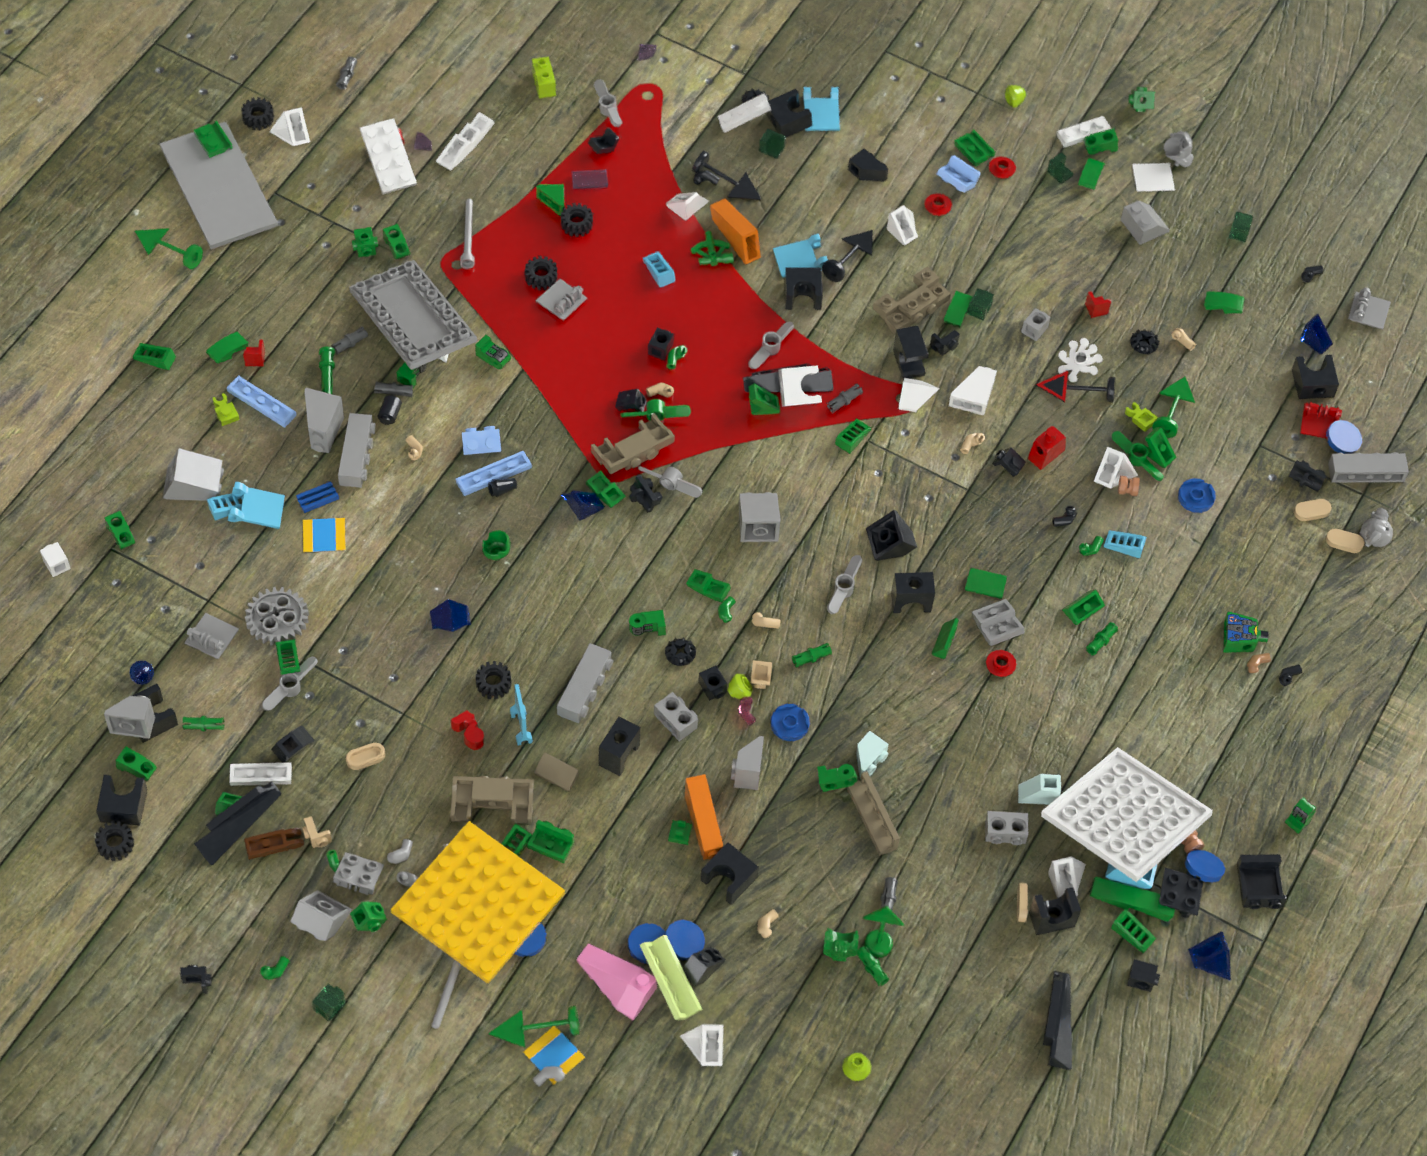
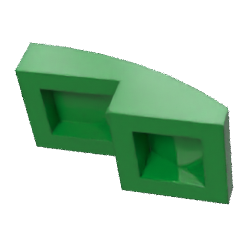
(1091, 173)
(1221, 300)
(957, 309)
(224, 348)
(605, 490)
(705, 584)

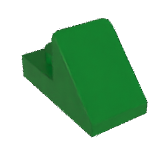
(763, 401)
(1159, 448)

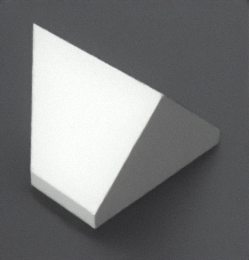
(291, 127)
(686, 204)
(902, 225)
(915, 394)
(1112, 467)
(1066, 874)
(706, 1044)

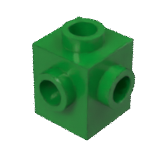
(1147, 101)
(364, 242)
(368, 916)

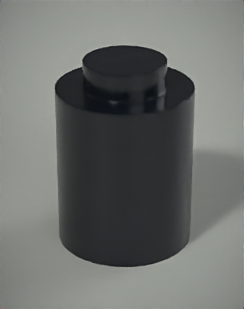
(389, 410)

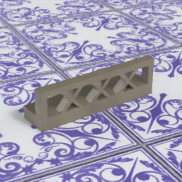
(874, 815)

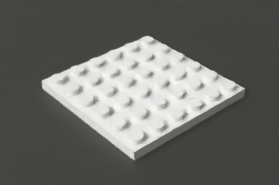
(1126, 814)

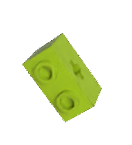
(543, 77)

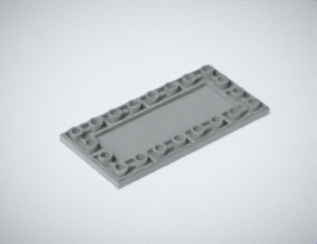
(219, 189)
(412, 314)

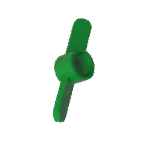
(658, 407)
(1131, 448)

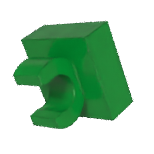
(680, 832)

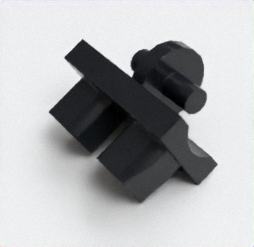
(1307, 476)
(643, 493)

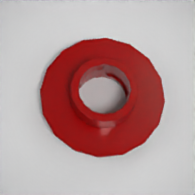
(999, 172)
(938, 210)
(998, 670)

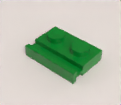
(213, 139)
(974, 148)

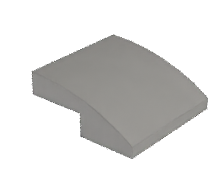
(998, 622)

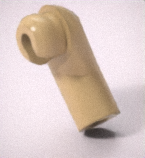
(1180, 335)
(661, 389)
(971, 440)
(416, 448)
(759, 620)
(764, 923)

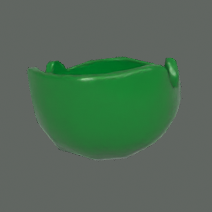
(497, 545)

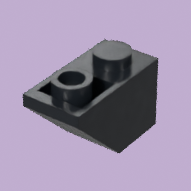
(867, 167)
(292, 744)
(702, 965)

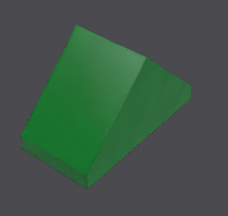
(552, 196)

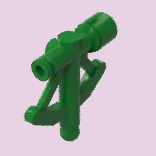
(713, 257)

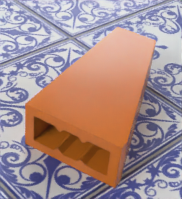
(737, 230)
(703, 816)

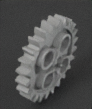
(276, 616)

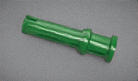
(327, 366)

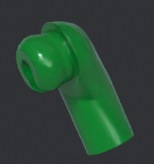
(674, 355)
(1093, 548)
(724, 609)
(333, 860)
(275, 972)

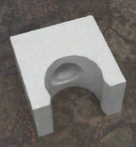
(791, 389)

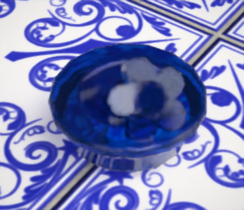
(141, 672)

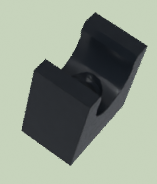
(784, 119)
(803, 282)
(909, 351)
(1315, 384)
(904, 594)
(163, 721)
(614, 754)
(121, 808)
(734, 865)
(1065, 908)

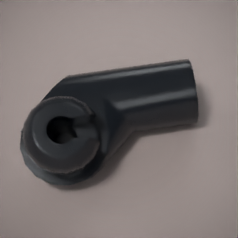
(705, 175)
(1309, 272)
(1066, 519)
(1287, 674)

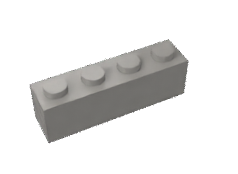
(355, 450)
(1368, 467)
(584, 683)

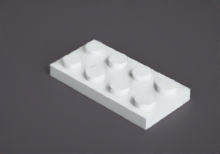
(388, 156)

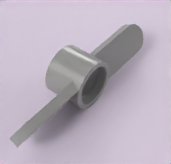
(607, 103)
(767, 349)
(672, 480)
(848, 578)
(281, 691)

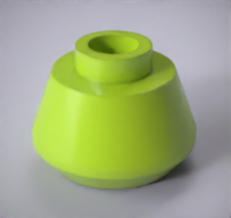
(1015, 95)
(739, 687)
(856, 1066)

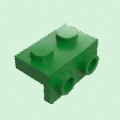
(551, 841)

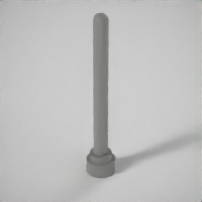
(467, 259)
(446, 994)

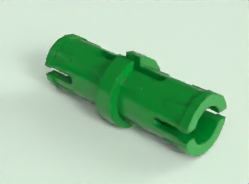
(1102, 638)
(811, 655)
(203, 723)
(872, 966)

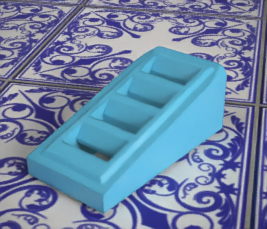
(660, 270)
(217, 501)
(1123, 548)

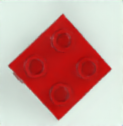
(1318, 418)

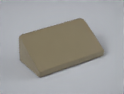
(557, 772)

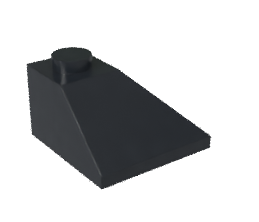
(890, 537)

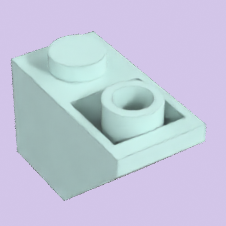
(870, 752)
(1040, 789)

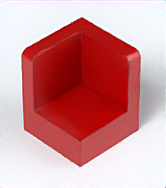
(1097, 306)
(255, 355)

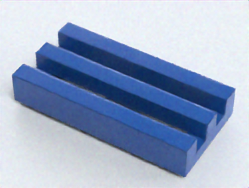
(316, 495)

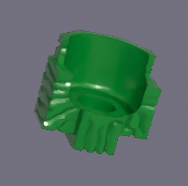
(840, 945)

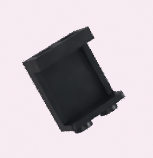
(1260, 881)

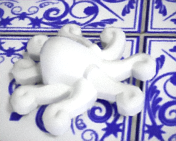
(1079, 360)

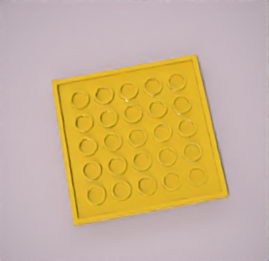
(478, 902)

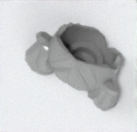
(1179, 148)
(1377, 529)

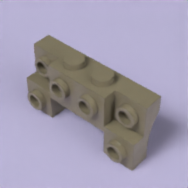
(915, 305)
(636, 448)
(492, 794)

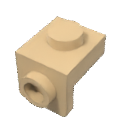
(761, 674)
(316, 839)

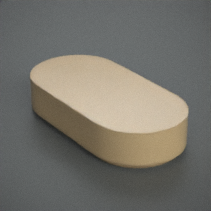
(1312, 510)
(1345, 540)
(365, 756)
(1022, 902)

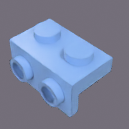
(959, 174)
(481, 441)

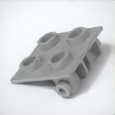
(562, 299)
(1369, 309)
(211, 635)
(358, 872)

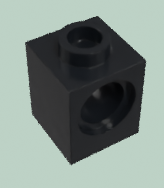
(660, 344)
(710, 676)
(1143, 975)

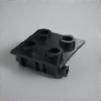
(1181, 892)

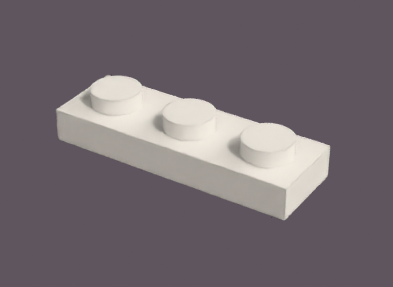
(744, 113)
(1077, 133)
(260, 773)

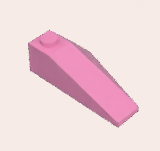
(619, 980)

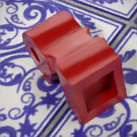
(473, 735)

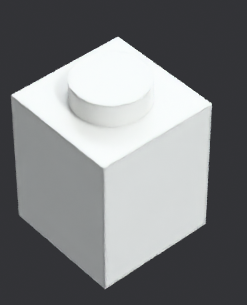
(55, 559)

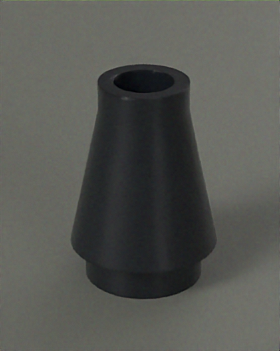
(501, 486)

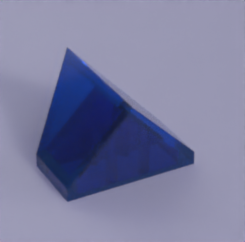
(1316, 335)
(583, 503)
(450, 616)
(1212, 956)

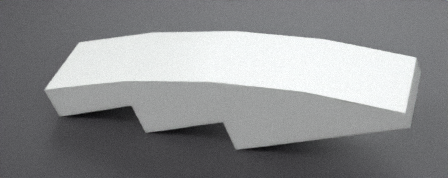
(465, 142)

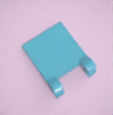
(824, 110)
(799, 255)
(257, 506)
(520, 710)

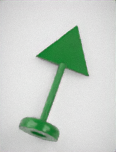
(152, 237)
(1178, 391)
(879, 941)
(513, 1028)

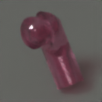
(744, 710)

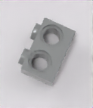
(672, 718)
(1006, 822)

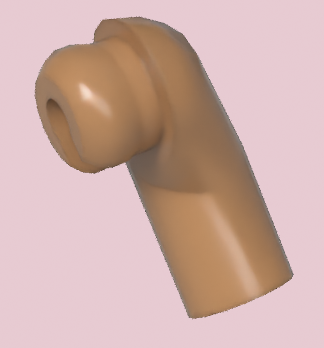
(1256, 660)

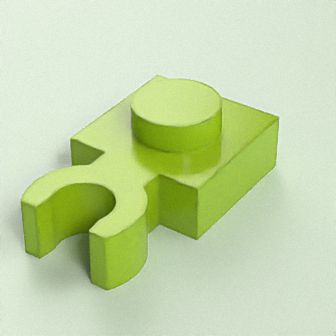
(225, 411)
(1142, 418)

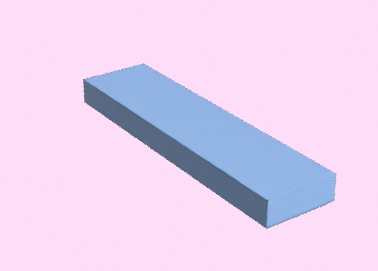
(261, 401)
(498, 470)

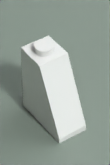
(974, 391)

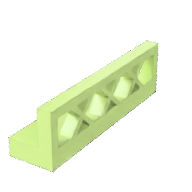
(671, 978)

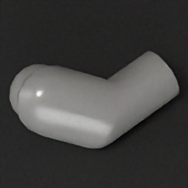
(401, 854)
(406, 878)
(549, 1072)

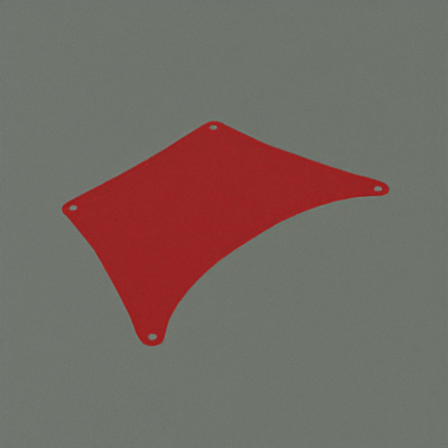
(606, 339)

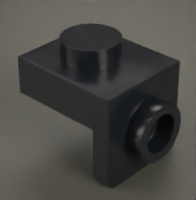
(604, 143)
(946, 344)
(631, 399)
(1009, 460)
(196, 974)

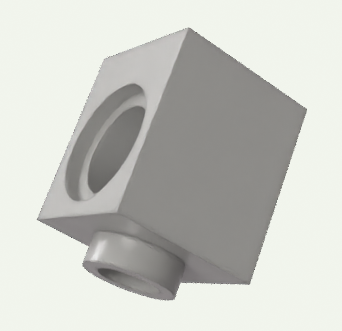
(1036, 324)

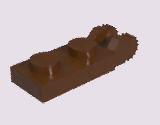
(272, 842)

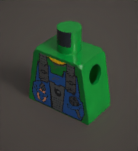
(1241, 633)

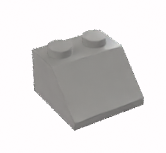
(1143, 222)
(131, 717)
(747, 765)
(320, 915)

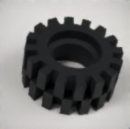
(257, 106)
(573, 212)
(540, 281)
(490, 670)
(112, 830)

